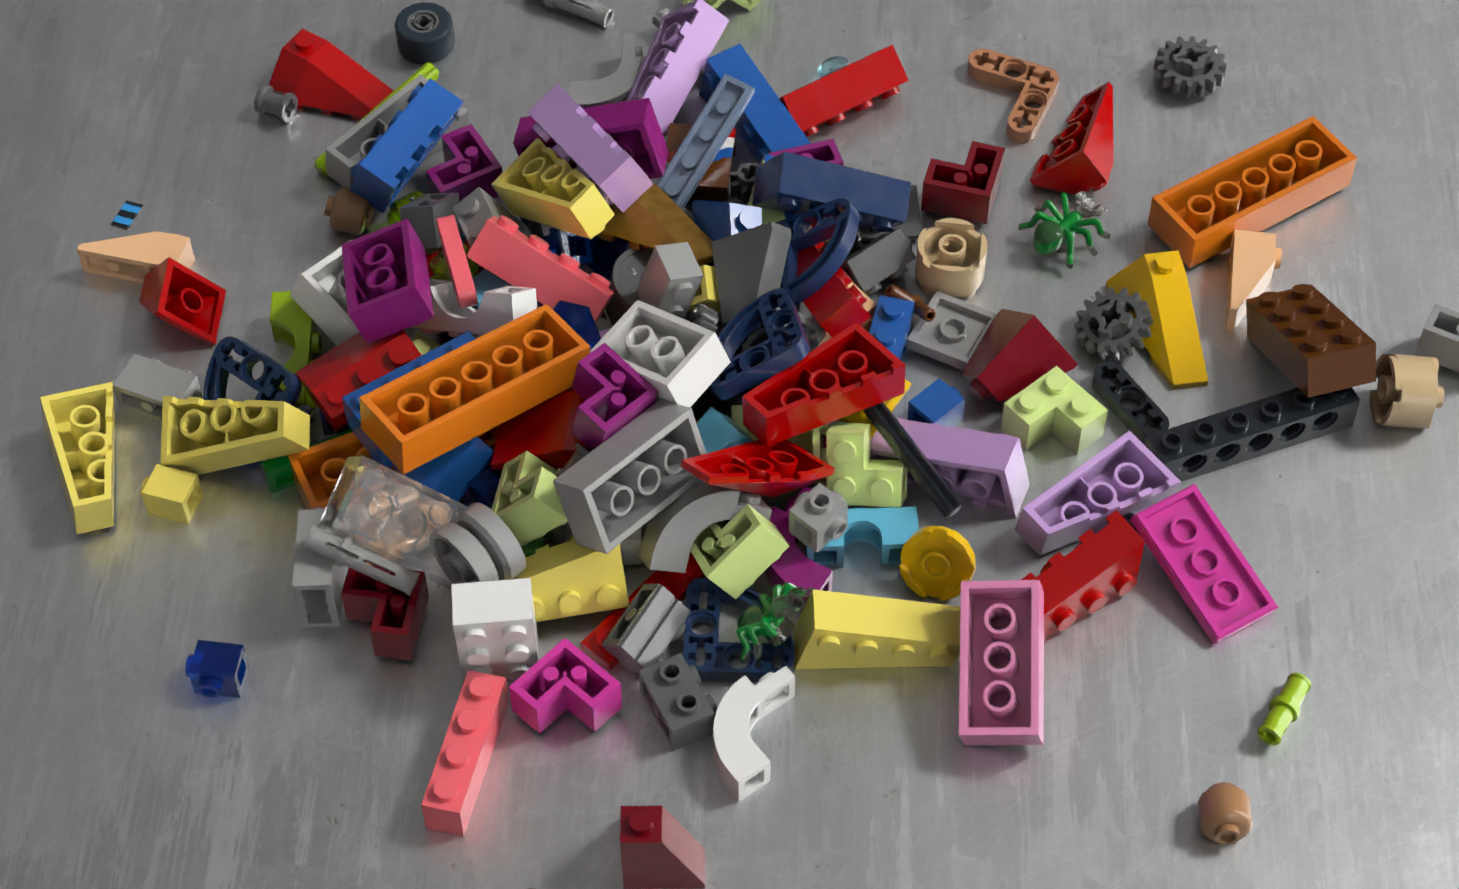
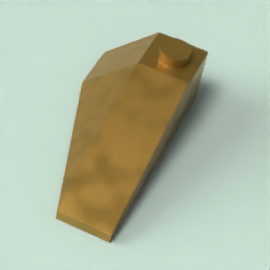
(657, 221)

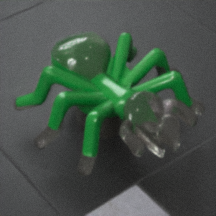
(1058, 232)
(771, 619)

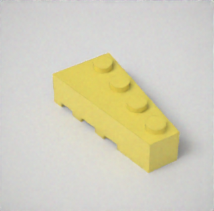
(552, 193)
(227, 433)
(83, 448)
(575, 580)
(874, 632)

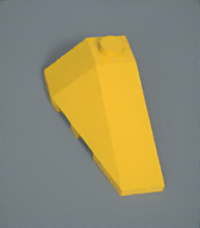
(1175, 335)

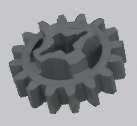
(1190, 66)
(1113, 323)

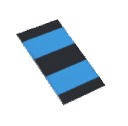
(127, 214)

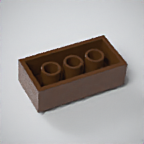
(1311, 340)

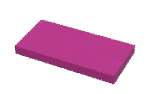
(1204, 564)

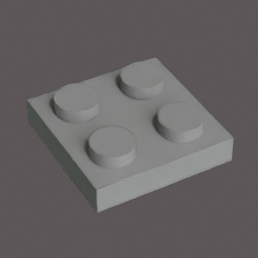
(953, 332)

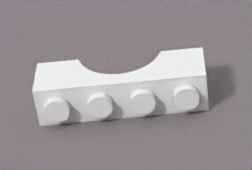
(495, 310)

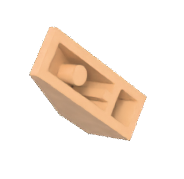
(134, 255)
(1250, 270)

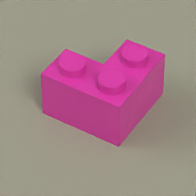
(565, 681)

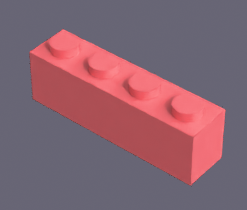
(530, 264)
(465, 753)

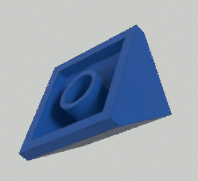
(454, 469)

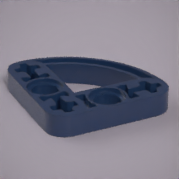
(835, 221)
(772, 352)
(267, 385)
(719, 653)

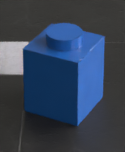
(937, 405)

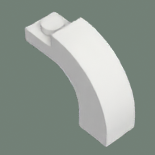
(736, 755)

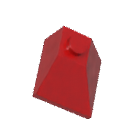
(184, 300)

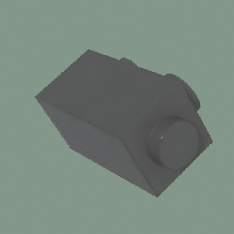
(879, 259)

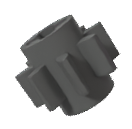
(743, 180)

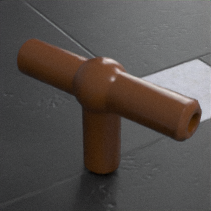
(920, 308)

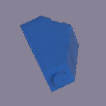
(724, 218)

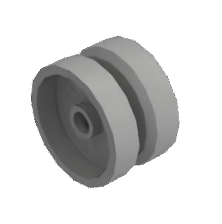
(477, 547)

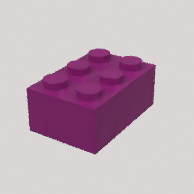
(387, 281)

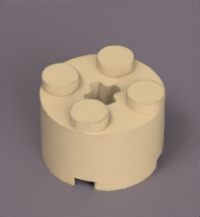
(951, 258)
(1406, 391)

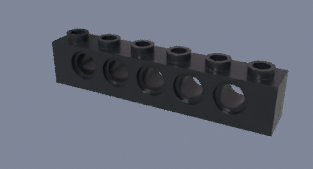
(1252, 431)

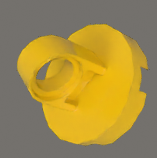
(937, 562)

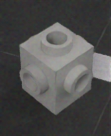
(818, 517)

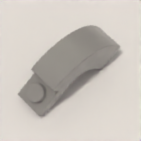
(615, 86)
(676, 527)

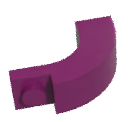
(793, 564)

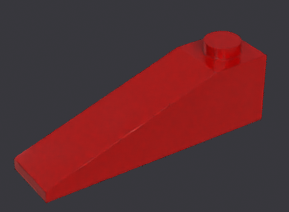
(326, 78)
(1083, 150)
(759, 468)

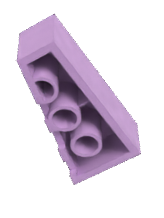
(677, 58)
(590, 147)
(969, 461)
(1117, 478)

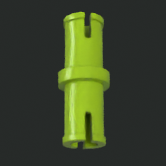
(1284, 709)

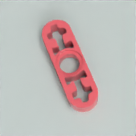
(456, 261)

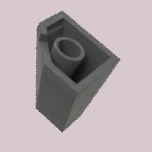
(749, 265)

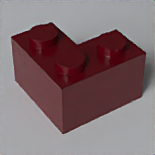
(964, 189)
(393, 613)

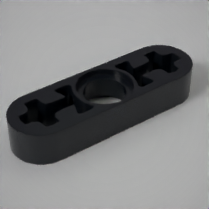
(1128, 388)

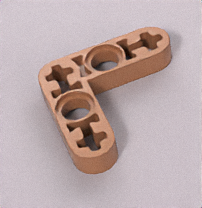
(1029, 90)

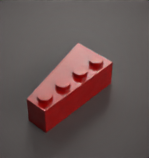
(828, 384)
(1090, 574)

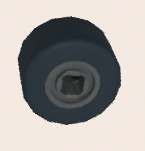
(424, 32)

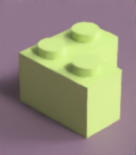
(1056, 407)
(856, 475)
(528, 498)
(738, 551)

